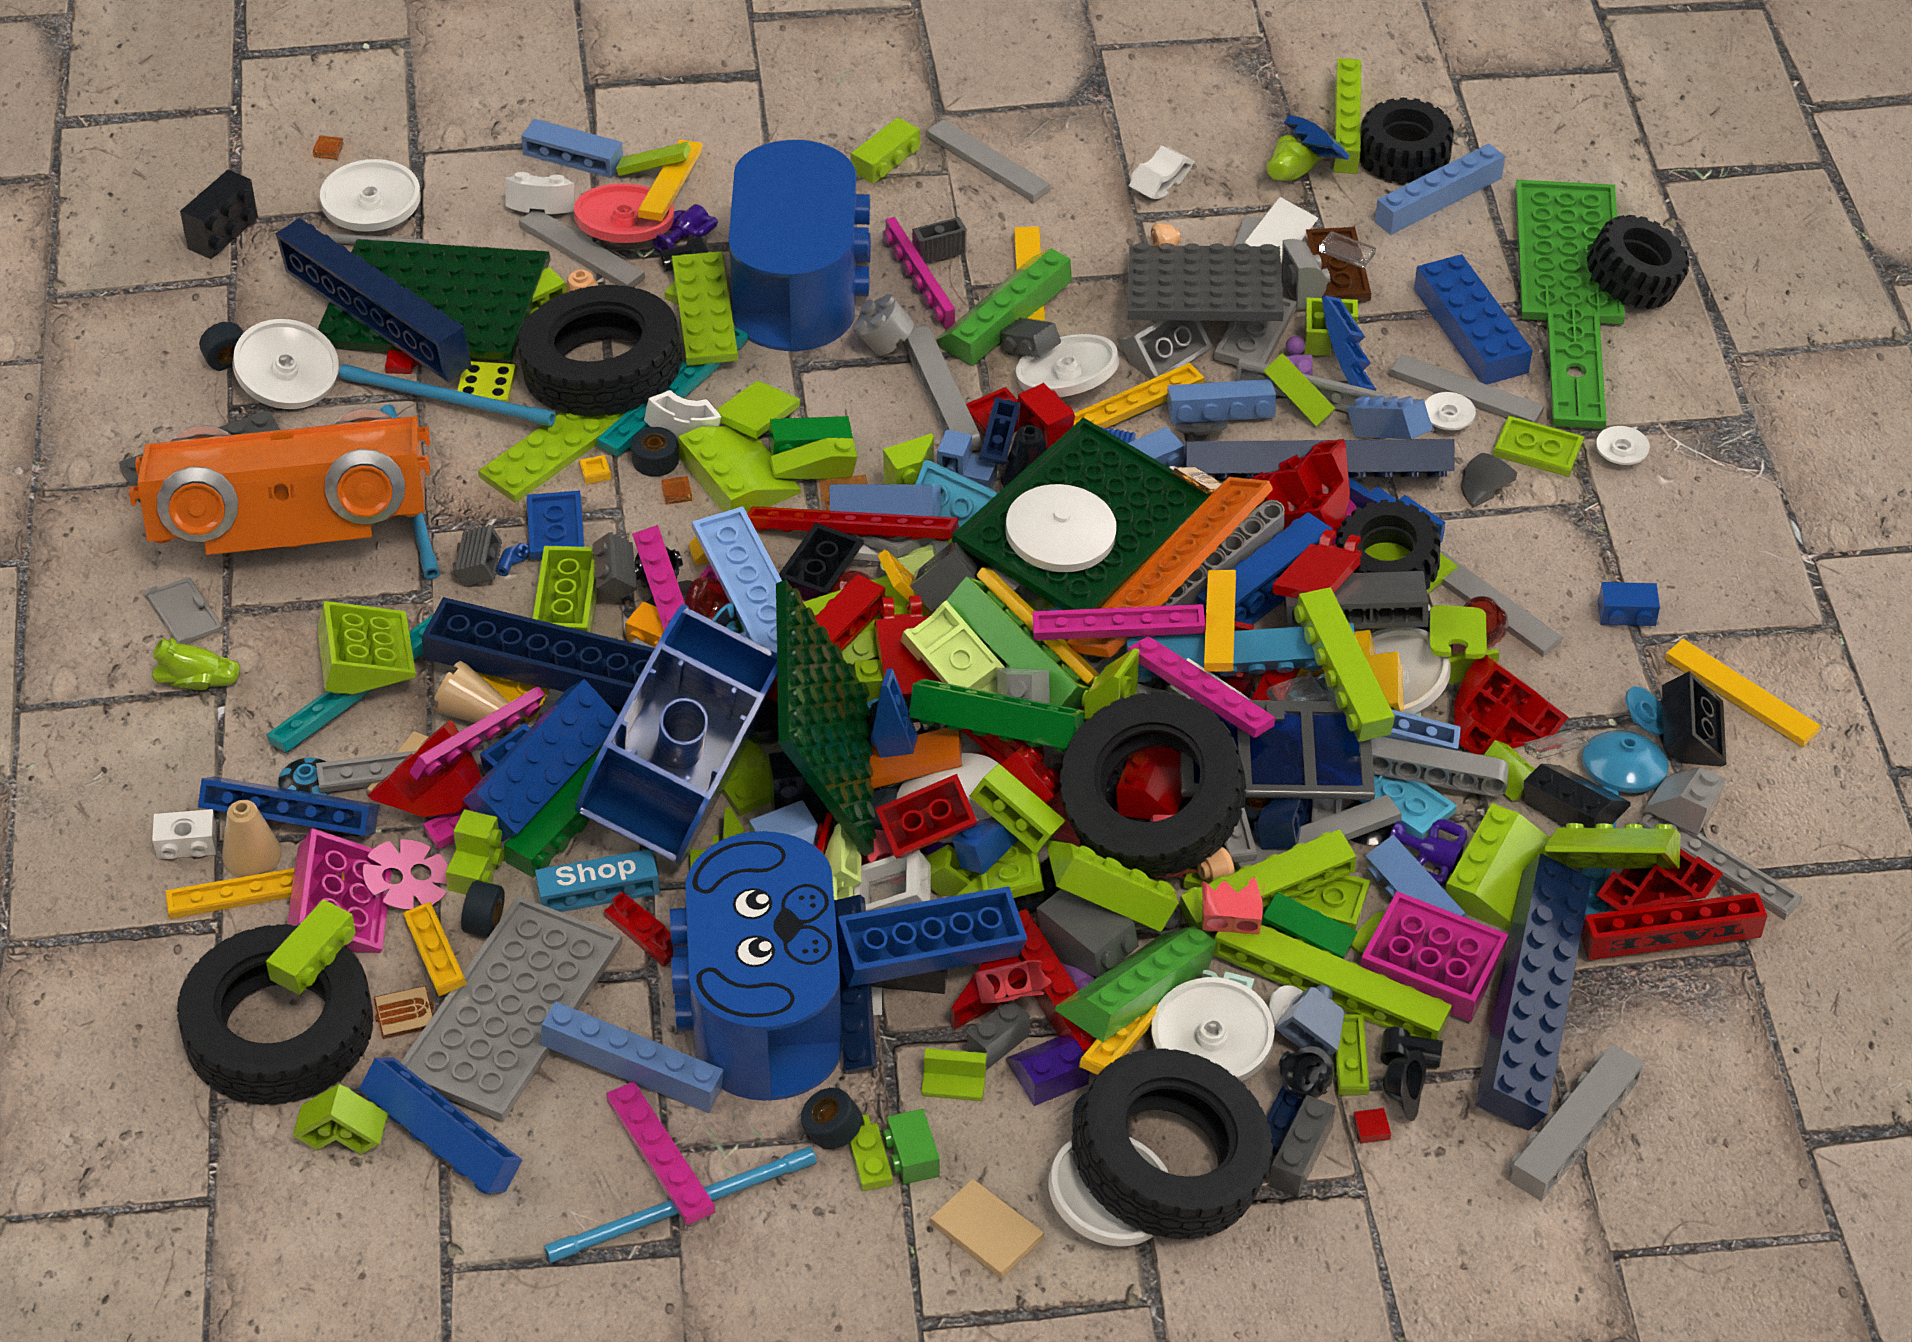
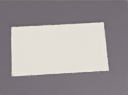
(1281, 223)

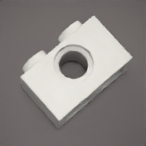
(184, 834)

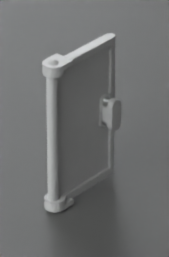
(180, 610)

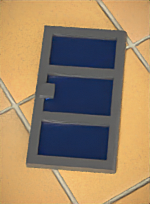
(1300, 757)

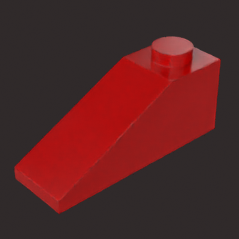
(969, 1005)

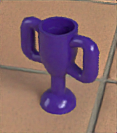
(686, 223)
(1436, 850)

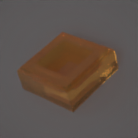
(328, 147)
(676, 490)

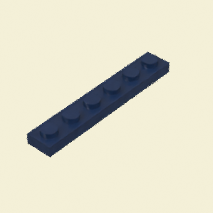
(856, 1008)

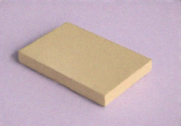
(987, 1228)

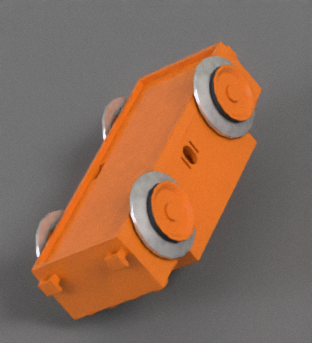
(282, 483)

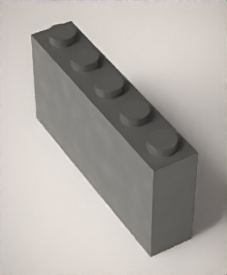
(1378, 600)

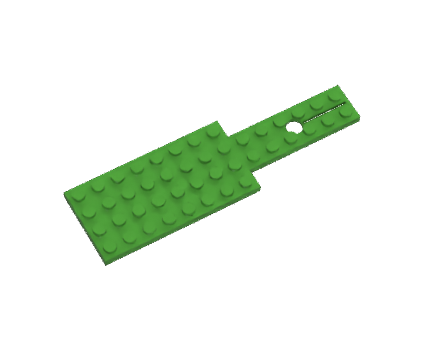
(1554, 235)

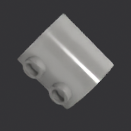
(1302, 272)

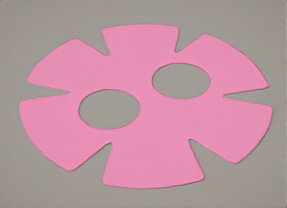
(410, 854)

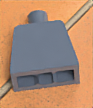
(1313, 1020)

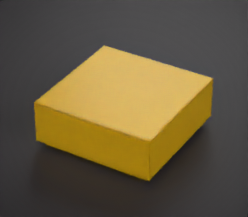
(595, 469)

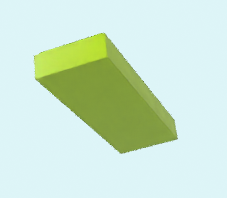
(653, 158)
(1299, 390)
(1352, 1057)

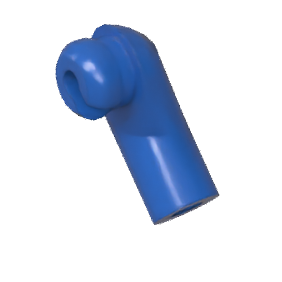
(512, 556)

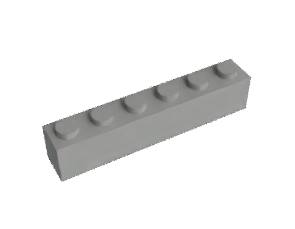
(1575, 1122)

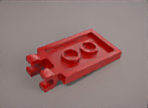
(1320, 566)
(893, 652)

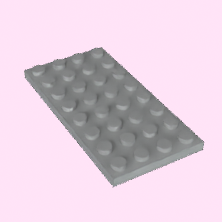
(488, 1033)

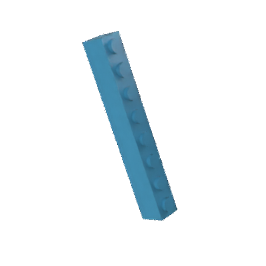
(1253, 651)

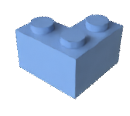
(957, 456)

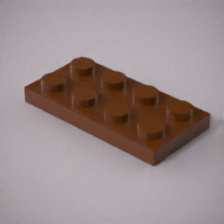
(1345, 278)

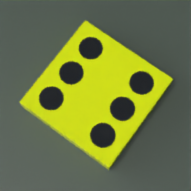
(488, 380)

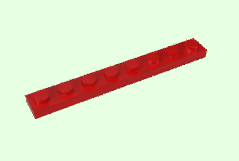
(854, 522)

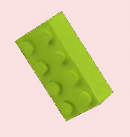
(567, 587)

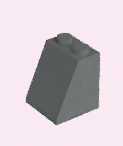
(1086, 933)

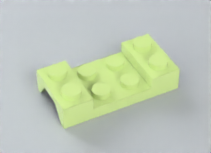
(953, 650)

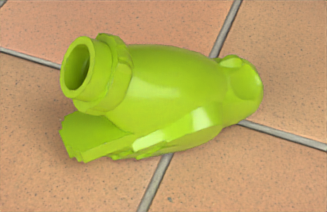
(1290, 159)
(192, 666)

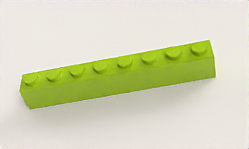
(1353, 987)

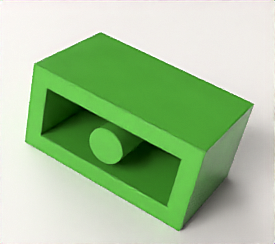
(912, 1146)

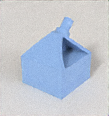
(791, 820)

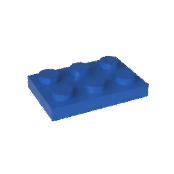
(554, 521)

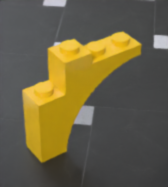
(1385, 666)

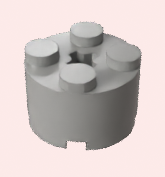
(883, 324)

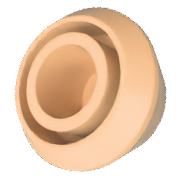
(1164, 233)
(580, 279)
(1217, 865)

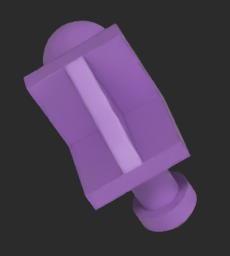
(1295, 345)

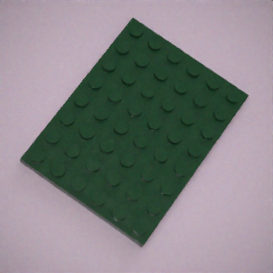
(472, 285)
(1138, 489)
(824, 717)

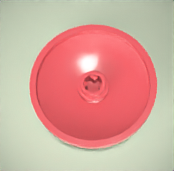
(612, 214)

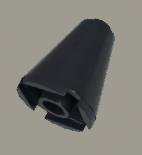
(1026, 448)

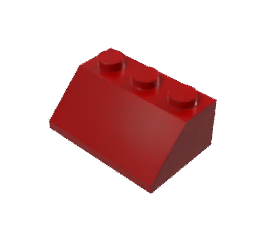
(1150, 784)
(926, 816)

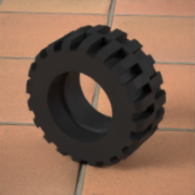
(1405, 139)
(1638, 261)
(1399, 525)

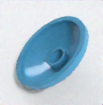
(1625, 761)

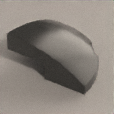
(1484, 476)

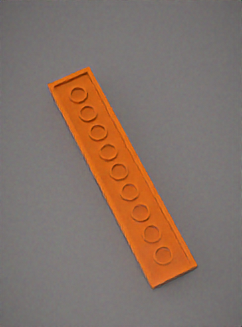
(1181, 555)

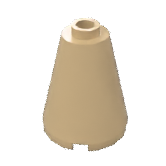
(467, 695)
(248, 841)

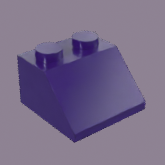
(1049, 1069)

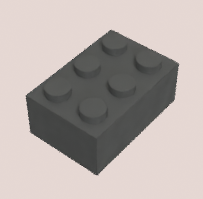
(943, 574)

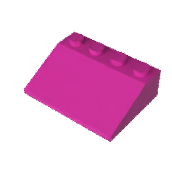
(319, 877)
(1435, 953)

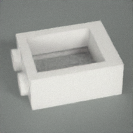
(895, 881)

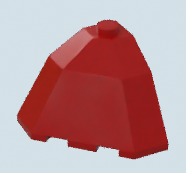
(1312, 484)
(1501, 708)
(432, 794)
(1660, 886)

